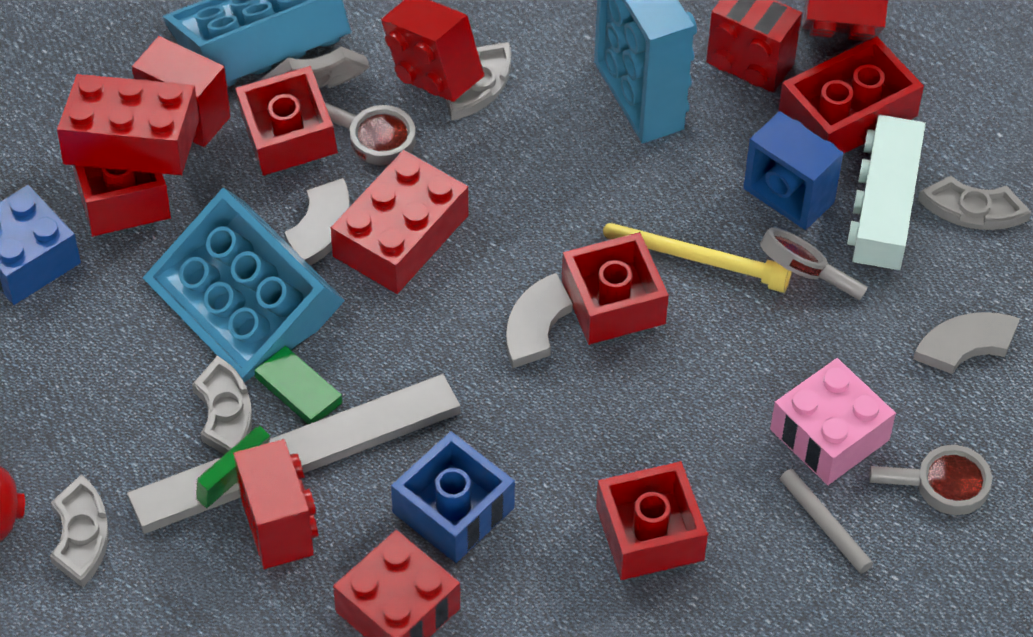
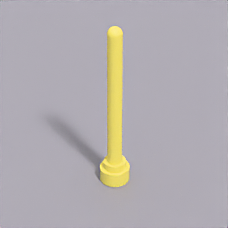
(770, 272)

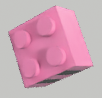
(832, 421)

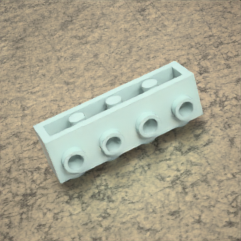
(888, 192)

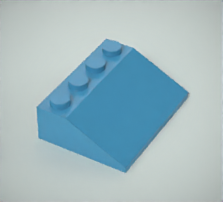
(257, 33)
(646, 61)
(241, 285)

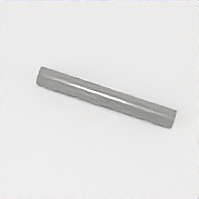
(826, 521)

